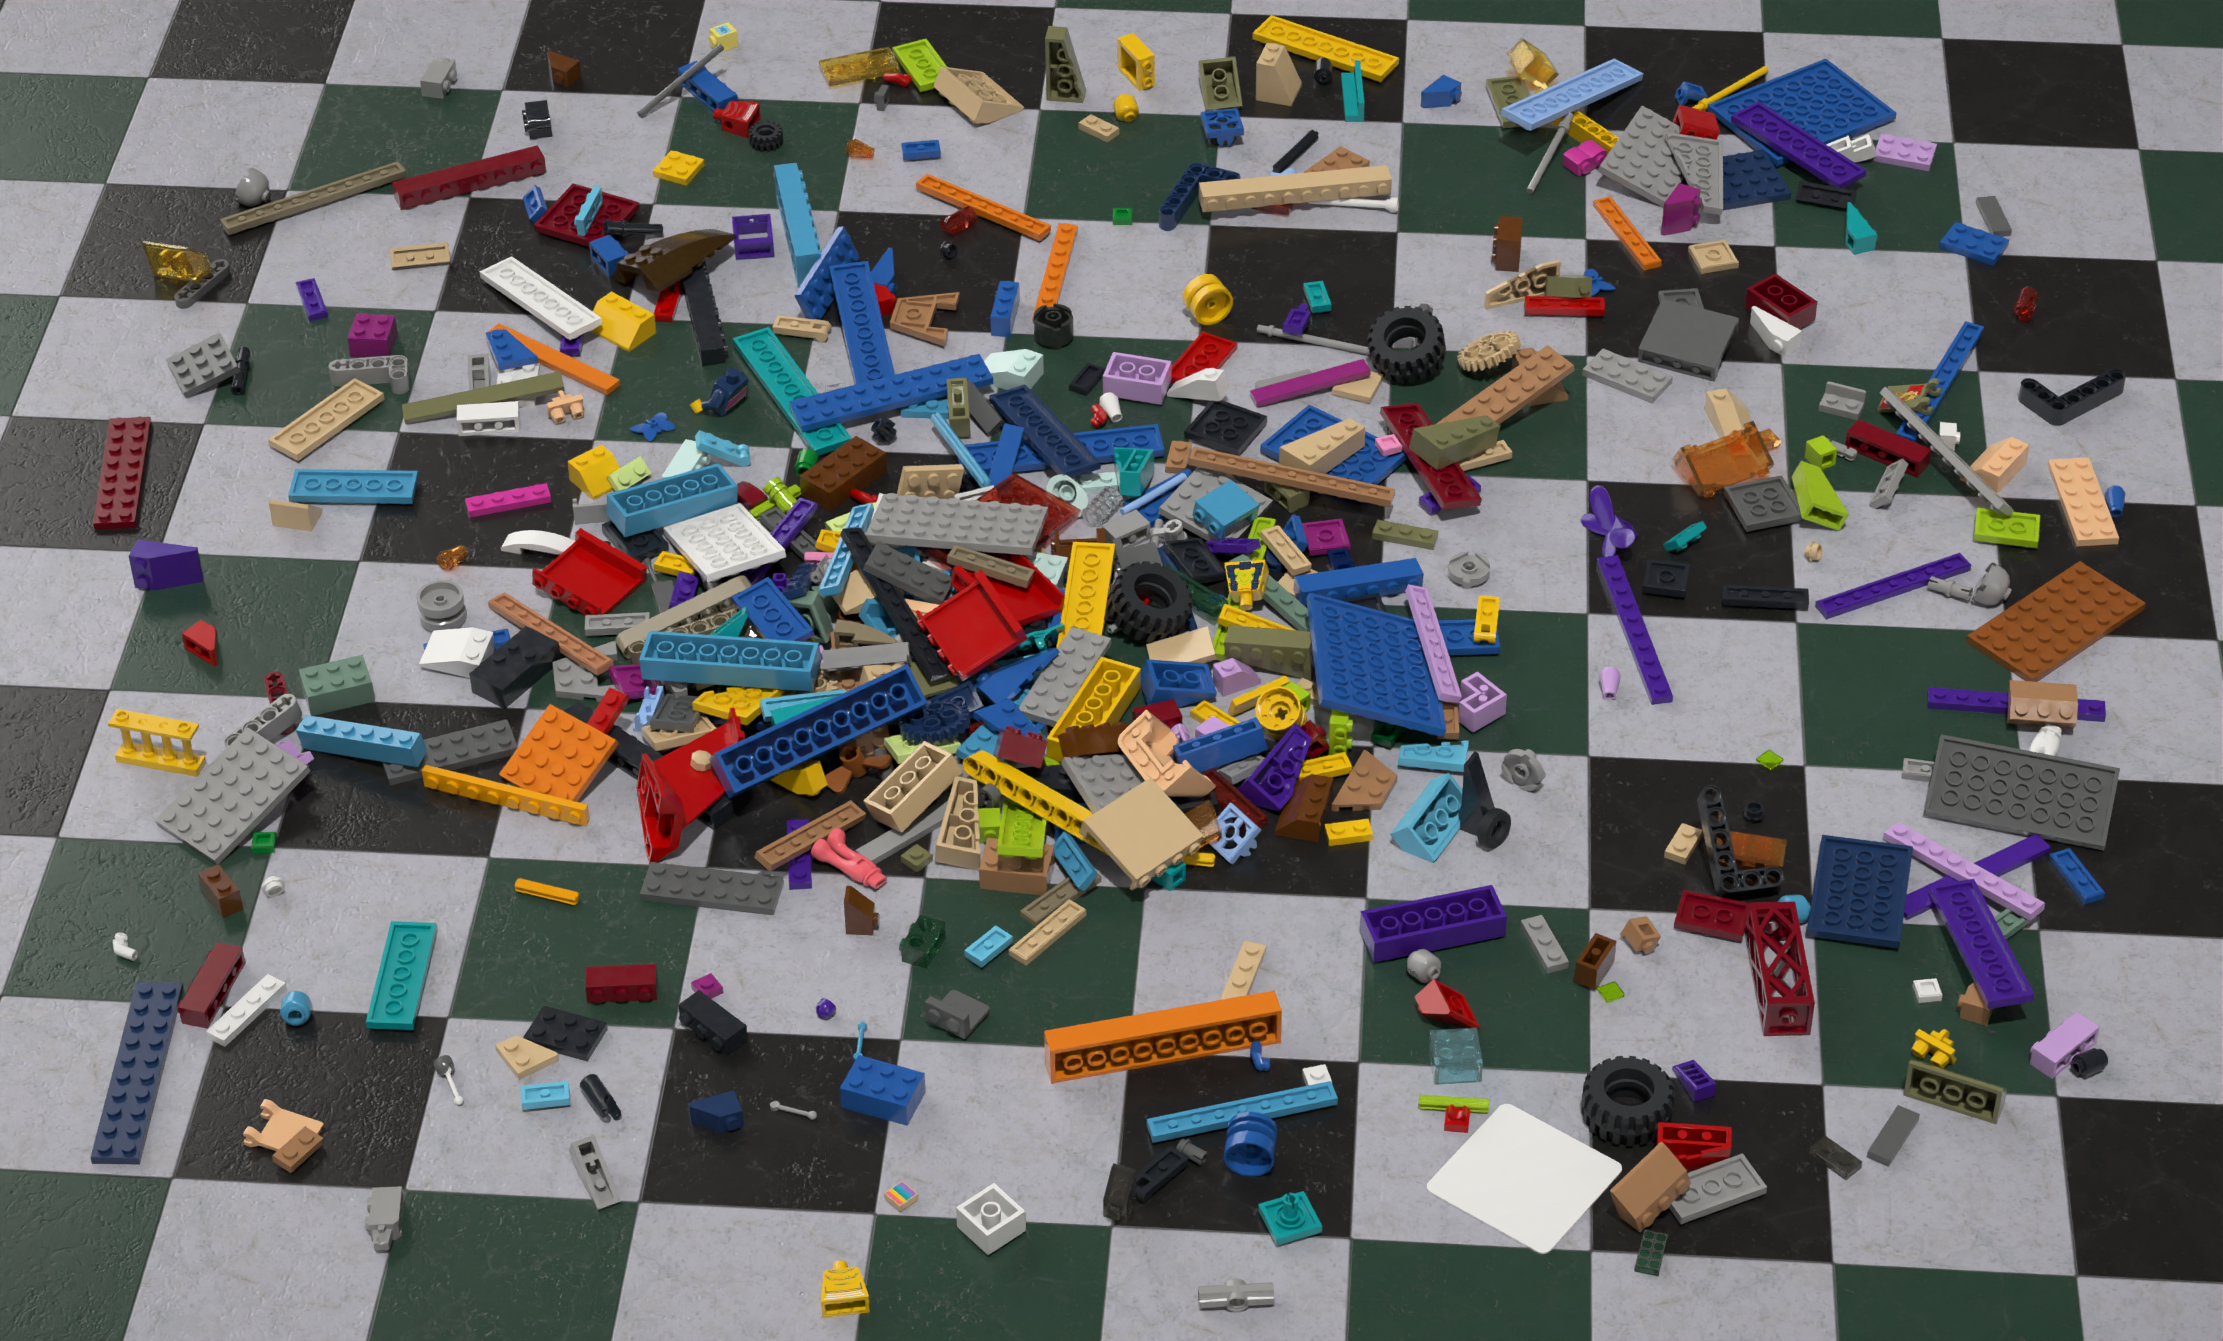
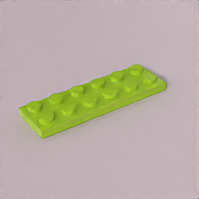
(1020, 832)

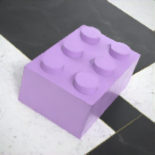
(1137, 377)

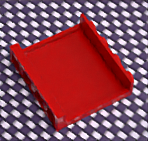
(591, 576)
(1026, 604)
(972, 628)

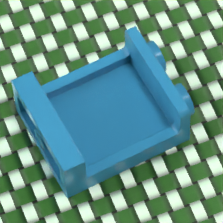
(1225, 508)
(875, 616)

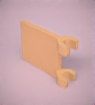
(280, 1127)

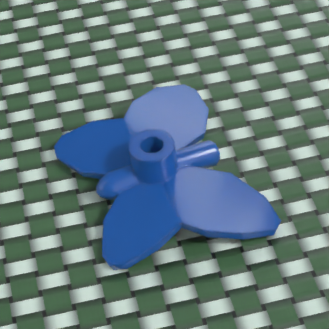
(1597, 283)
(653, 426)

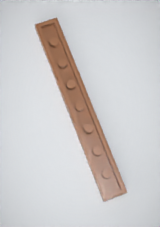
(569, 644)

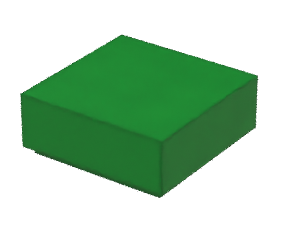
(1122, 216)
(263, 842)

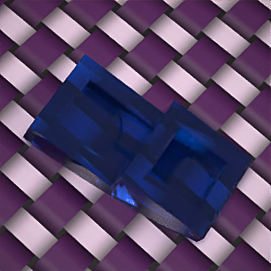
(1339, 559)

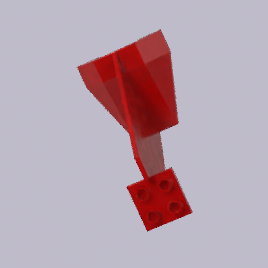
(675, 793)

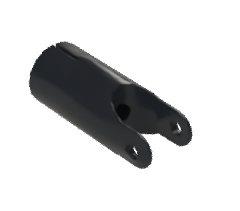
(599, 1096)

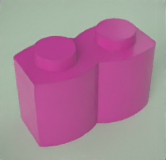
(1584, 157)

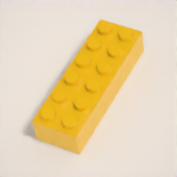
(1098, 701)

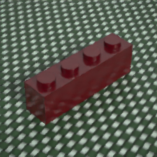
(1887, 447)
(211, 985)

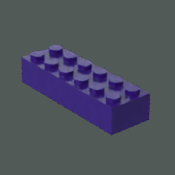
(1433, 923)

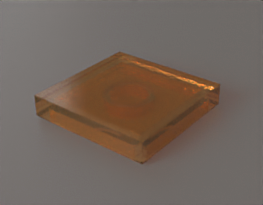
(1205, 821)

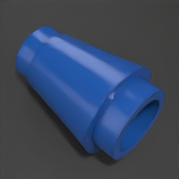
(2115, 500)

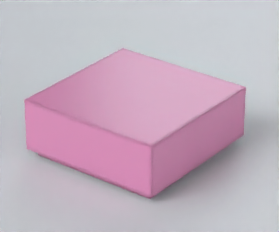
(1388, 445)

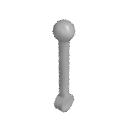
(775, 1106)

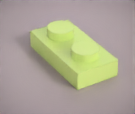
(629, 474)

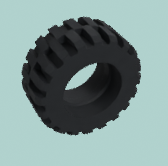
(1402, 324)
(1154, 583)
(1627, 1078)

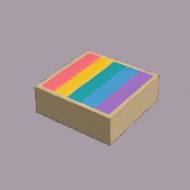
(901, 1196)

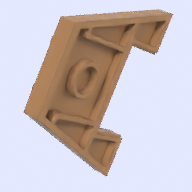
(916, 315)

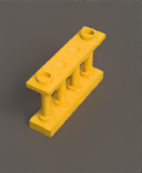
(155, 757)

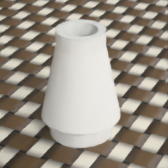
(1110, 404)

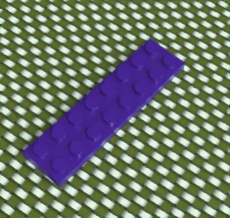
(1798, 145)
(1981, 944)

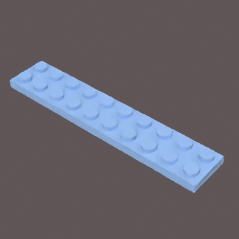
(1571, 94)

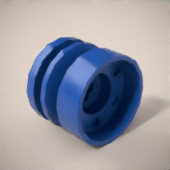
(1250, 1144)

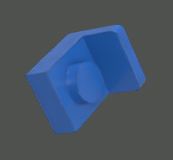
(1689, 91)

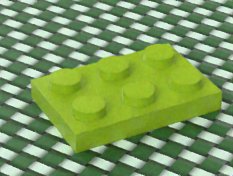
(2016, 530)

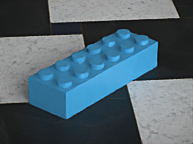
(671, 499)

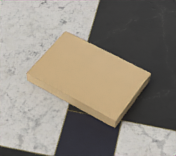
(1187, 647)

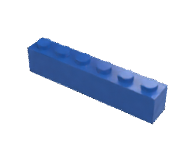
(1353, 582)

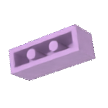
(2060, 1045)

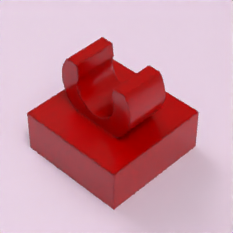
(1457, 1119)

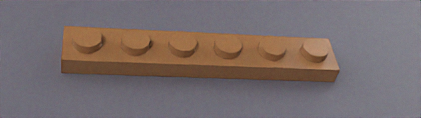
(805, 837)

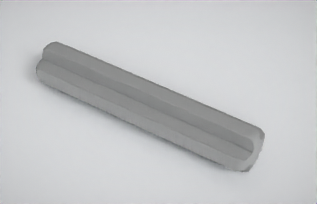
(1269, 381)

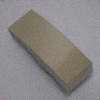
(853, 634)

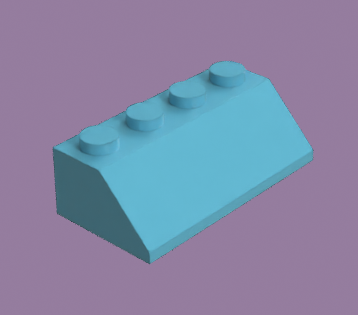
(1431, 819)

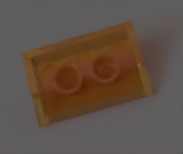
(1757, 849)

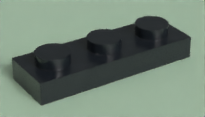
(1825, 195)

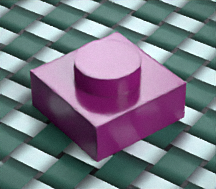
(708, 985)

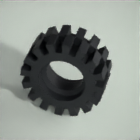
(766, 136)

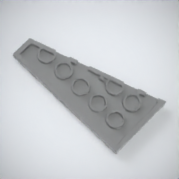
(1702, 167)

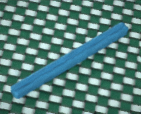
(961, 450)

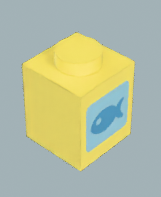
(724, 35)

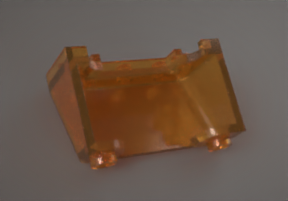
(1724, 461)

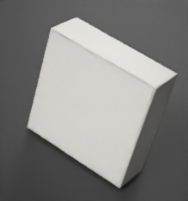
(1927, 990)

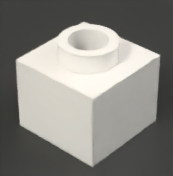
(1949, 434)

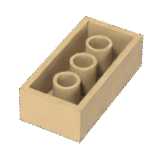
(912, 786)

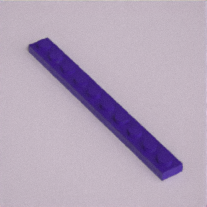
(1634, 630)

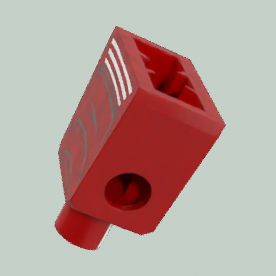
(738, 117)

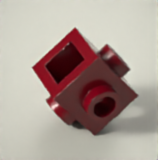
(1318, 742)

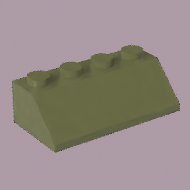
(1954, 1091)

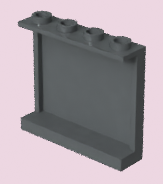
(1687, 339)

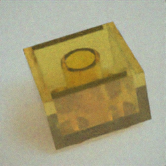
(1532, 64)

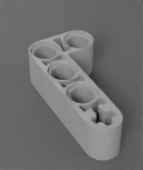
(372, 371)
(271, 720)

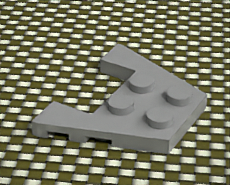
(577, 682)

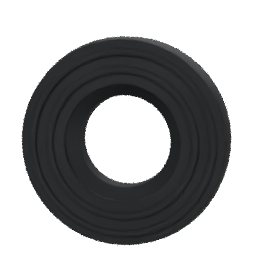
(1485, 828)

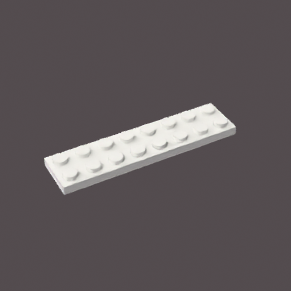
(541, 298)

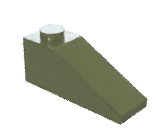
(958, 406)

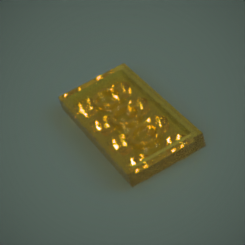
(858, 66)

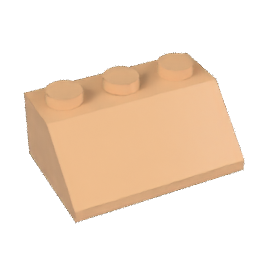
(2001, 462)

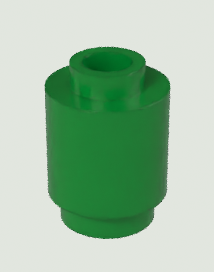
(806, 459)

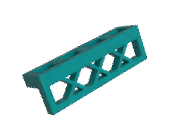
(1353, 94)

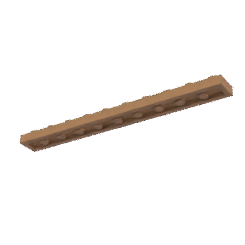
(1291, 476)

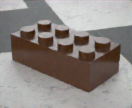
(845, 469)

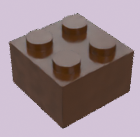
(1507, 243)

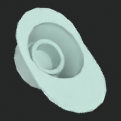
(1068, 490)

